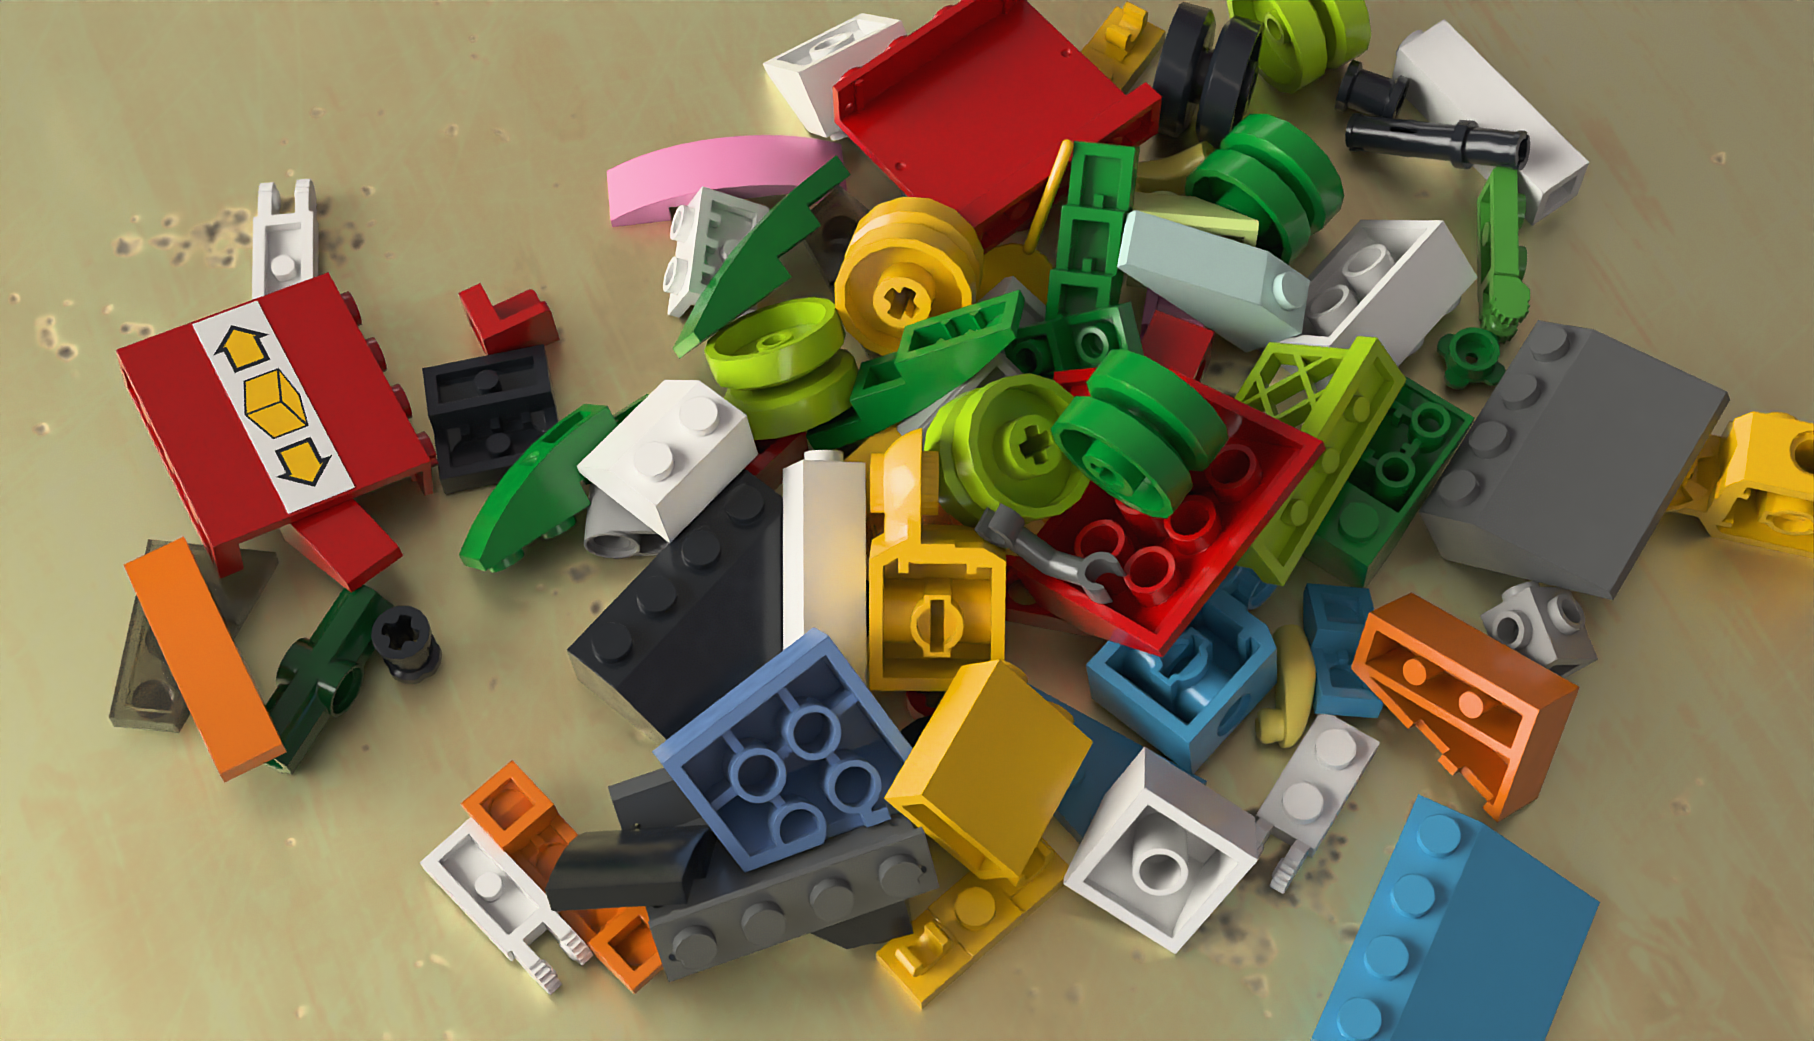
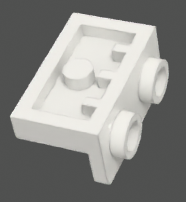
(705, 237)

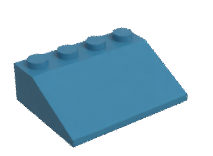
(1459, 940)

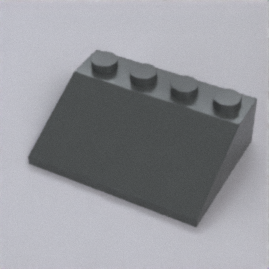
(1571, 461)

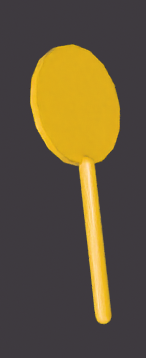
(1021, 260)

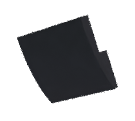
(488, 414)
(630, 868)

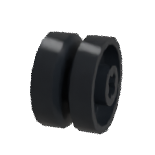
(1214, 79)

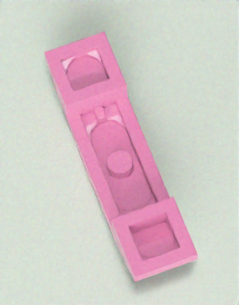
(734, 165)

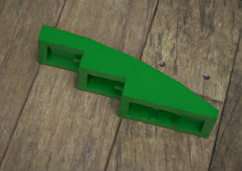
(1092, 229)
(754, 264)
(929, 364)

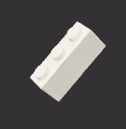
(1384, 284)

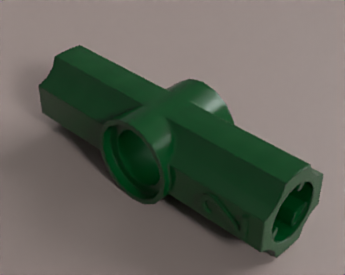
(323, 673)

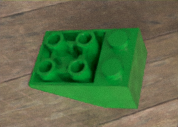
(1388, 485)

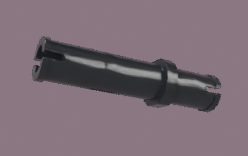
(1459, 143)

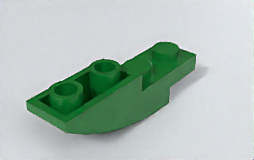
(539, 490)

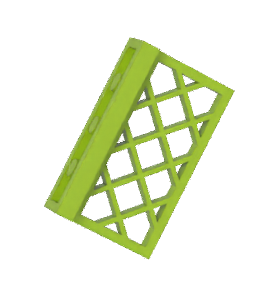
(1339, 415)

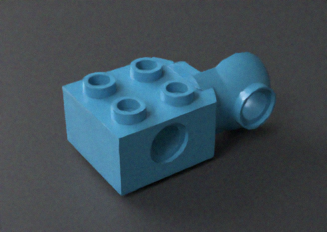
(1204, 680)

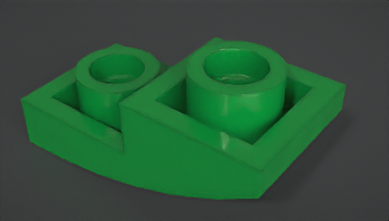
(1074, 340)

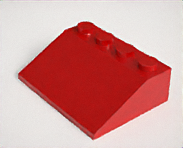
(1179, 559)

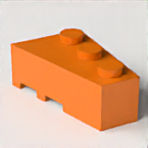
(1469, 695)

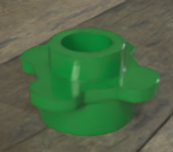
(1474, 343)

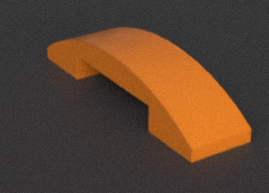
(535, 836)

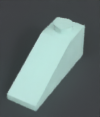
(1216, 280)

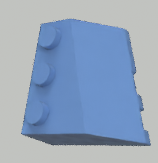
(789, 756)

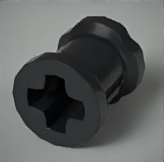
(1371, 92)
(401, 627)

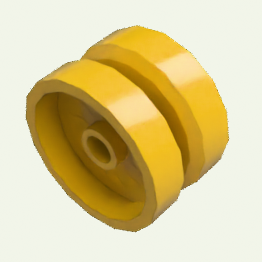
(905, 267)

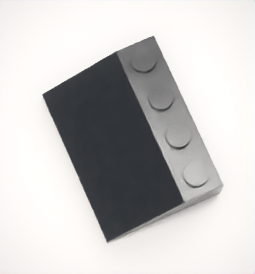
(694, 615)

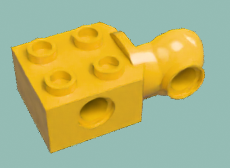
(1755, 484)
(930, 586)

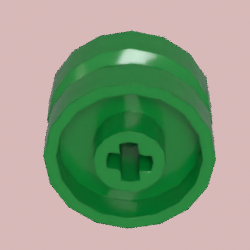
(1274, 177)
(1140, 433)

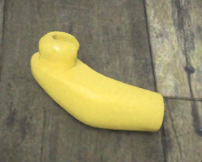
(1170, 172)
(1292, 691)

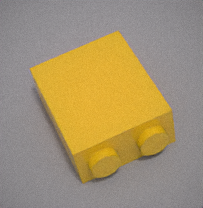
(990, 769)

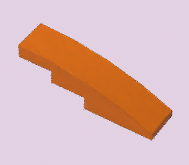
(204, 659)

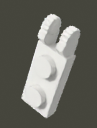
(284, 243)
(1312, 792)
(501, 900)

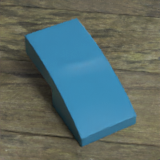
(1333, 628)

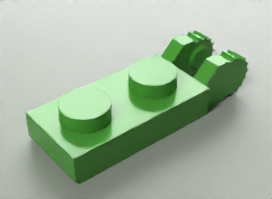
(1500, 259)

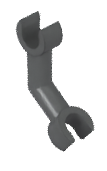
(1007, 531)

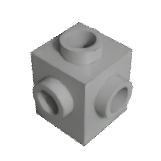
(1542, 626)

